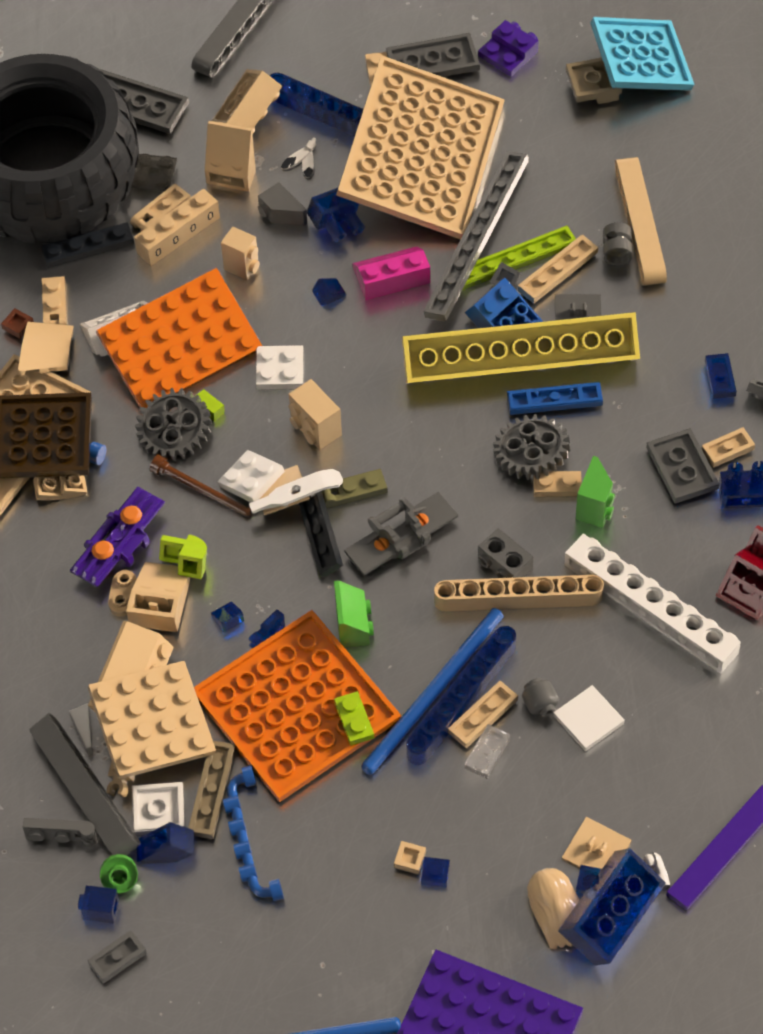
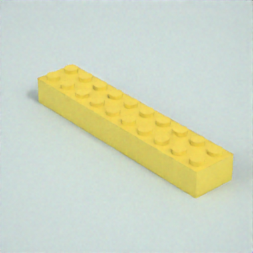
(520, 347)

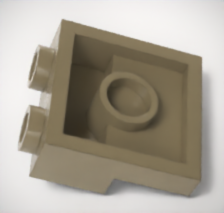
(591, 81)

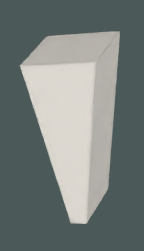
(82, 723)

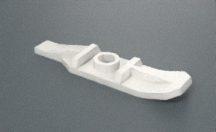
(305, 486)

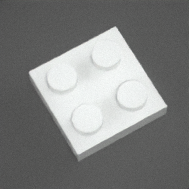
(279, 367)
(251, 476)

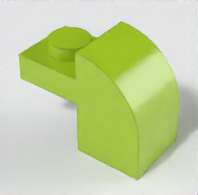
(187, 553)

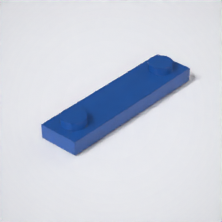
(554, 398)

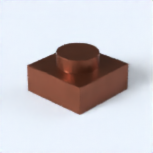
(16, 323)

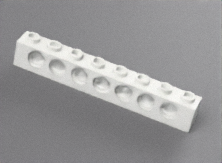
(656, 614)

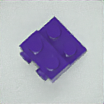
(509, 48)

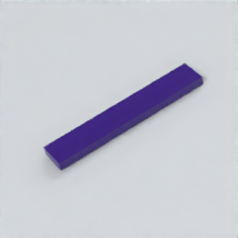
(718, 853)

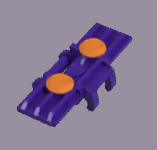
(130, 522)

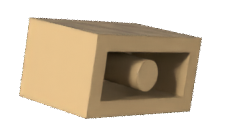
(240, 253)

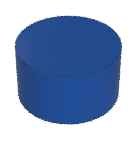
(97, 453)

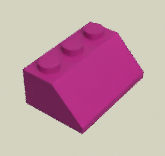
(392, 272)

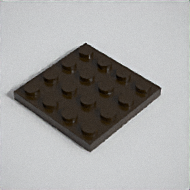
(45, 435)

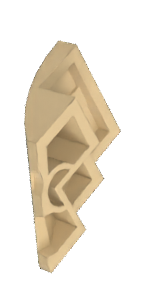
(45, 347)

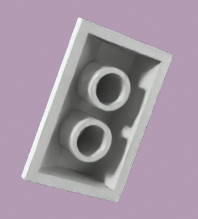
(89, 327)

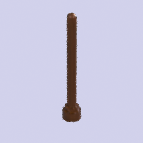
(161, 466)

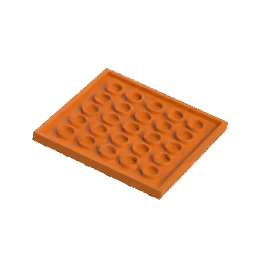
(282, 705)

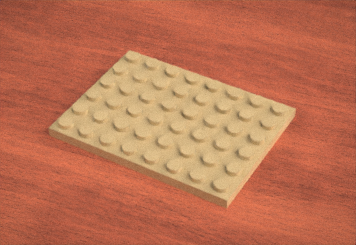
(421, 147)

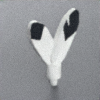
(303, 155)

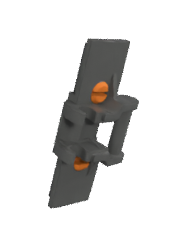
(403, 540)

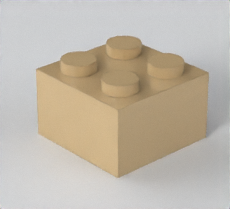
(315, 414)

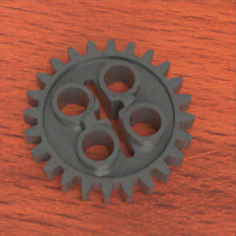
(158, 413)
(531, 446)

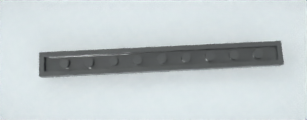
(475, 236)

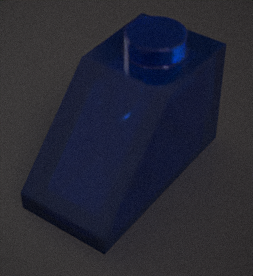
(166, 844)

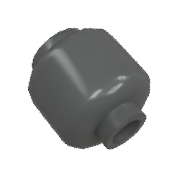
(540, 697)

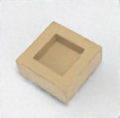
(410, 857)

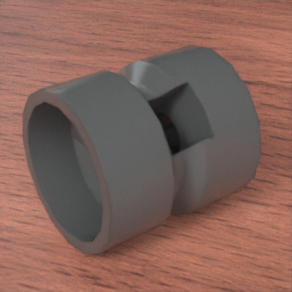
(617, 243)

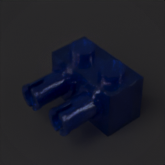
(329, 209)
(741, 487)

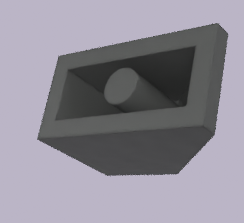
(281, 206)

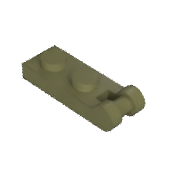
(356, 488)

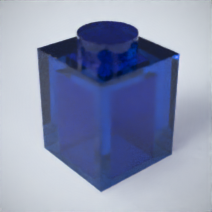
(99, 904)

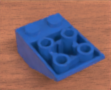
(501, 307)

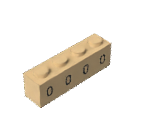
(177, 227)

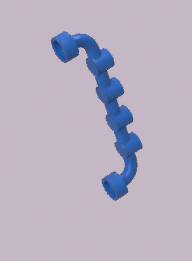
(242, 848)

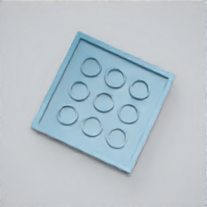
(641, 53)

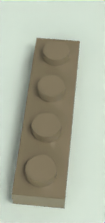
(212, 790)

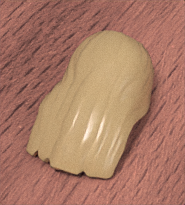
(551, 902)

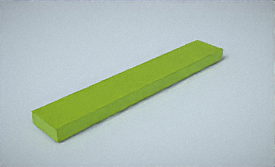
(521, 255)

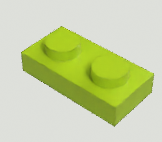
(354, 718)

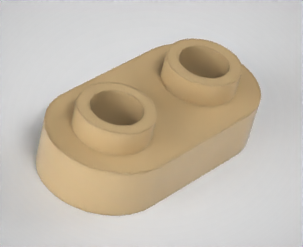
(121, 591)

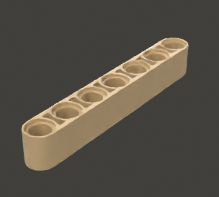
(641, 221)
(527, 585)

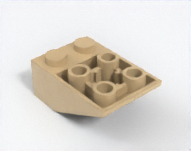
(229, 156)
(158, 597)

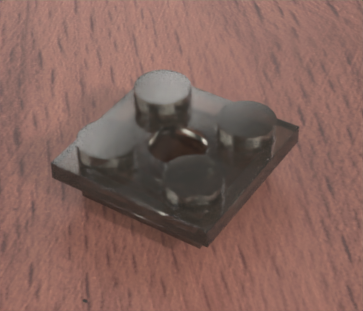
(150, 164)

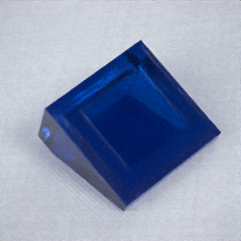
(328, 290)
(228, 616)

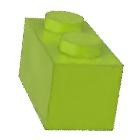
(214, 406)

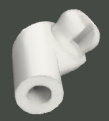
(655, 862)

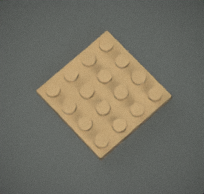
(151, 719)

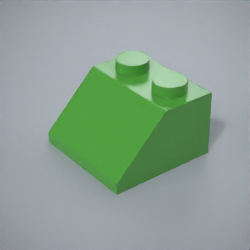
(595, 496)
(352, 615)

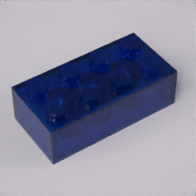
(612, 907)

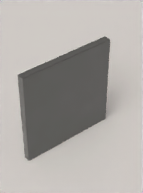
(577, 306)

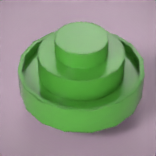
(118, 873)

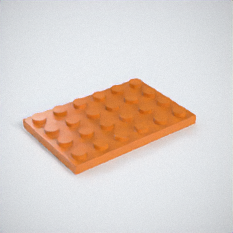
(179, 338)

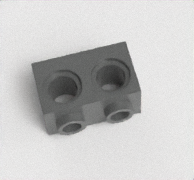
(509, 554)

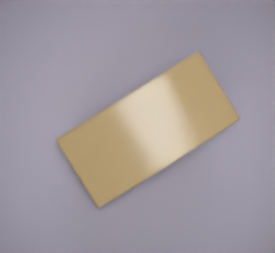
(59, 487)

